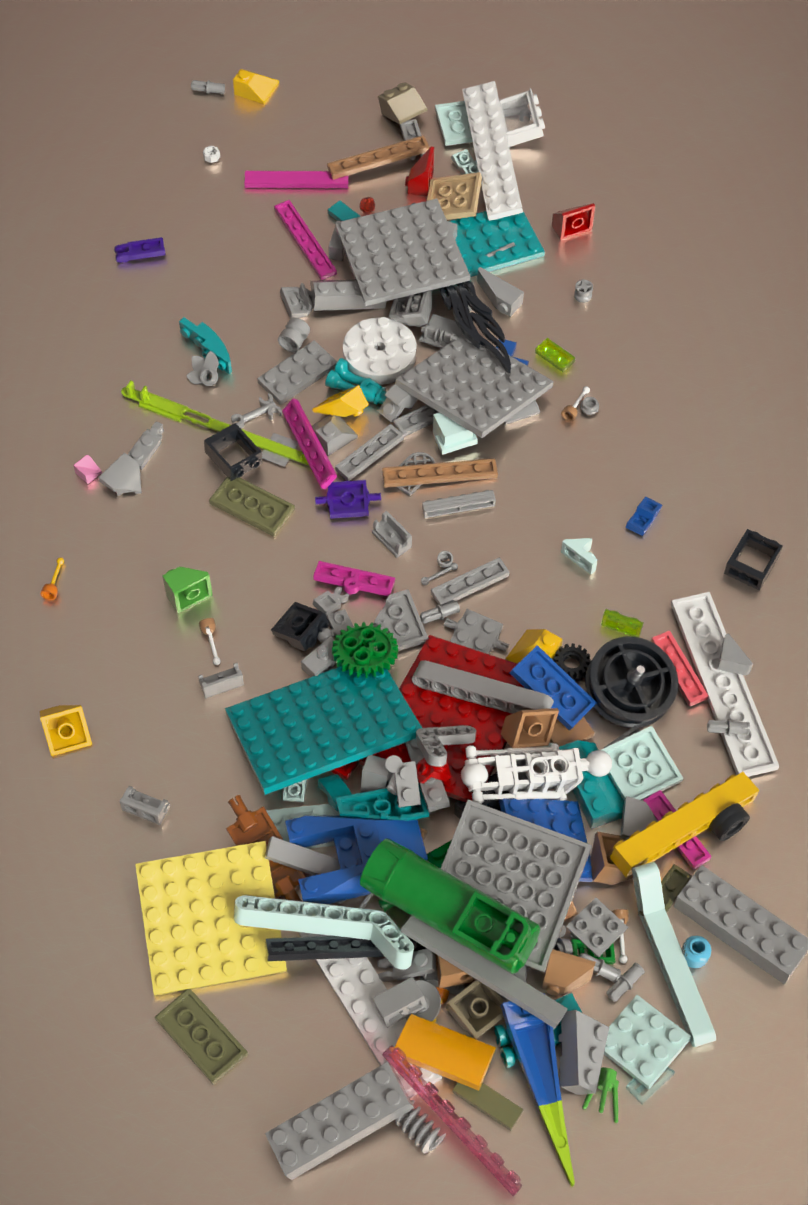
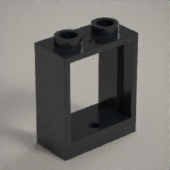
(226, 438)
(746, 573)

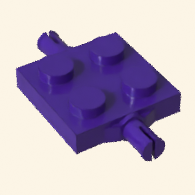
(348, 499)

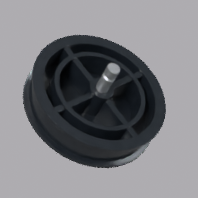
(631, 682)

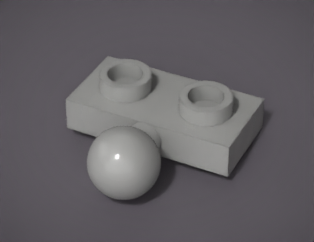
(337, 621)

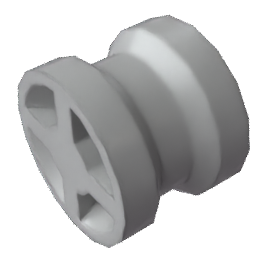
(583, 291)

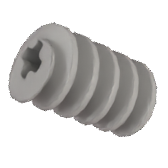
(420, 1130)

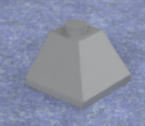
(333, 433)

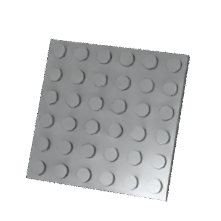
(402, 252)
(473, 386)
(520, 867)

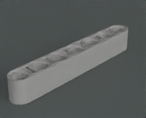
(478, 688)

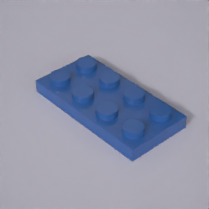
(543, 675)

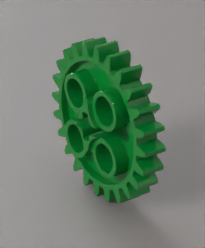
(365, 649)

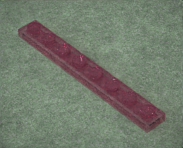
(458, 1125)

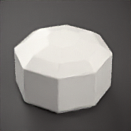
(211, 154)

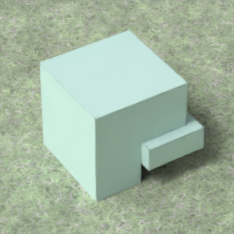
(451, 435)

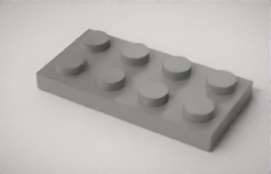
(297, 372)

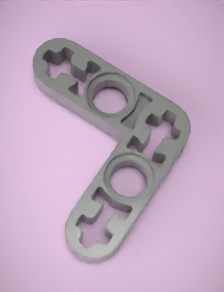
(432, 740)

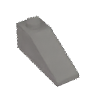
(502, 294)

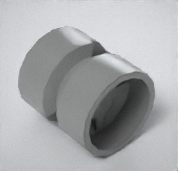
(294, 334)

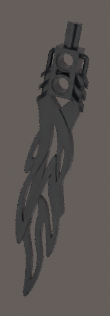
(465, 319)

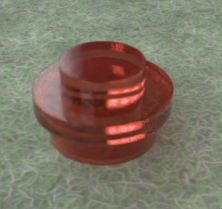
(367, 205)

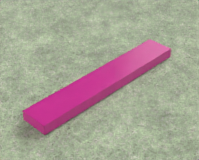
(293, 179)
(305, 240)
(309, 443)

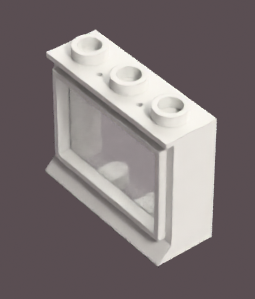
(522, 117)

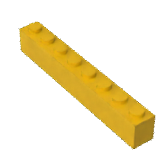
(682, 824)

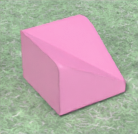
(87, 469)

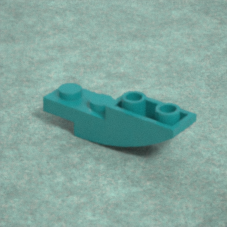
(208, 340)

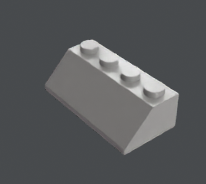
(339, 296)

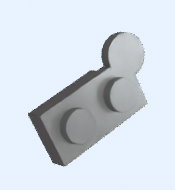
(405, 781)

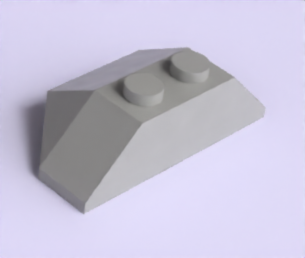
(412, 309)

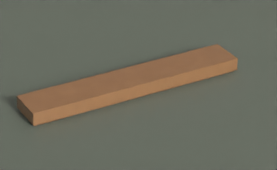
(378, 157)
(439, 473)

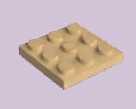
(456, 194)

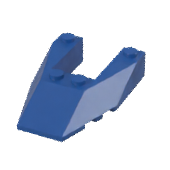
(354, 844)

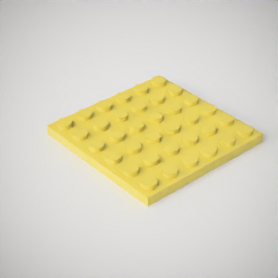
(192, 922)

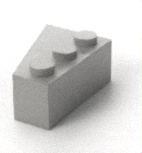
(582, 1052)

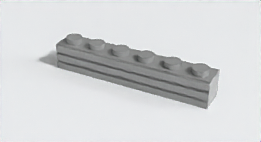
(458, 503)

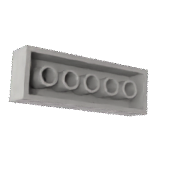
(742, 924)
(339, 1121)

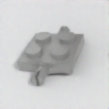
(477, 632)

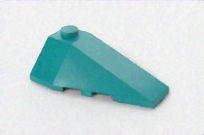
(379, 805)

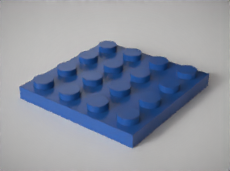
(554, 815)

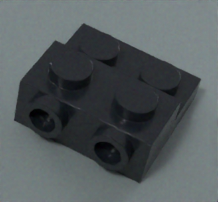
(300, 626)

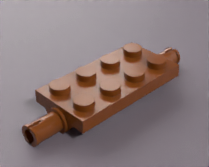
(259, 827)

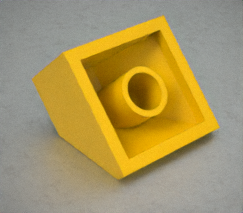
(254, 86)
(343, 403)
(530, 639)
(65, 728)

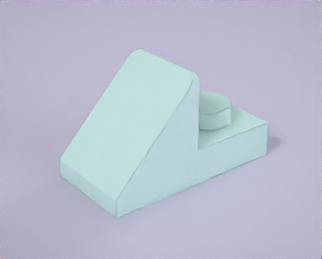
(578, 552)

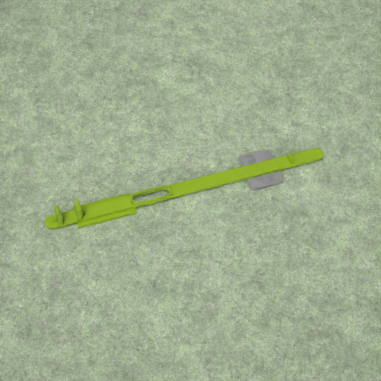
(276, 450)

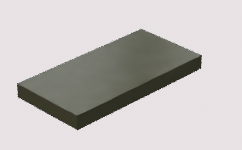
(252, 505)
(201, 1036)

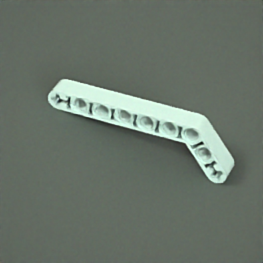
(327, 920)
(670, 956)

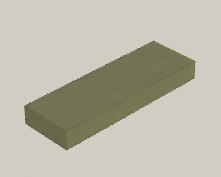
(672, 885)
(490, 1103)

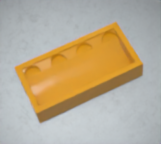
(445, 1051)

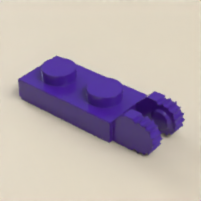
(139, 249)

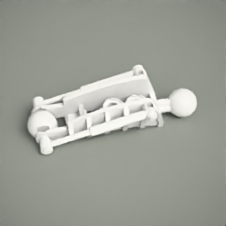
(475, 773)

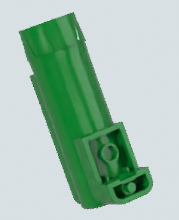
(450, 905)

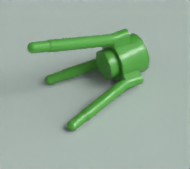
(606, 1082)

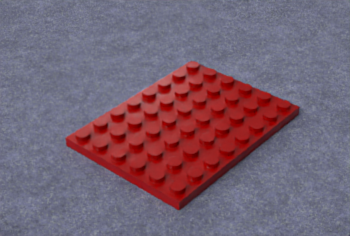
(441, 710)

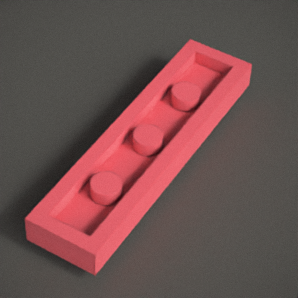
(687, 679)

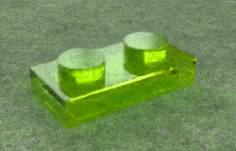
(555, 355)
(622, 623)

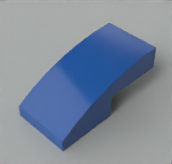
(644, 516)

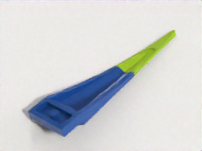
(537, 1055)

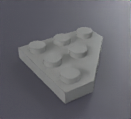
(402, 620)

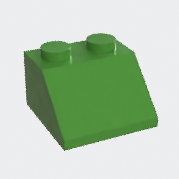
(186, 587)

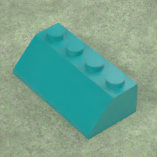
(595, 794)

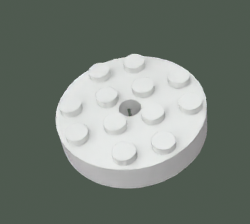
(395, 351)

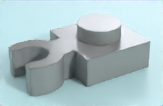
(330, 602)

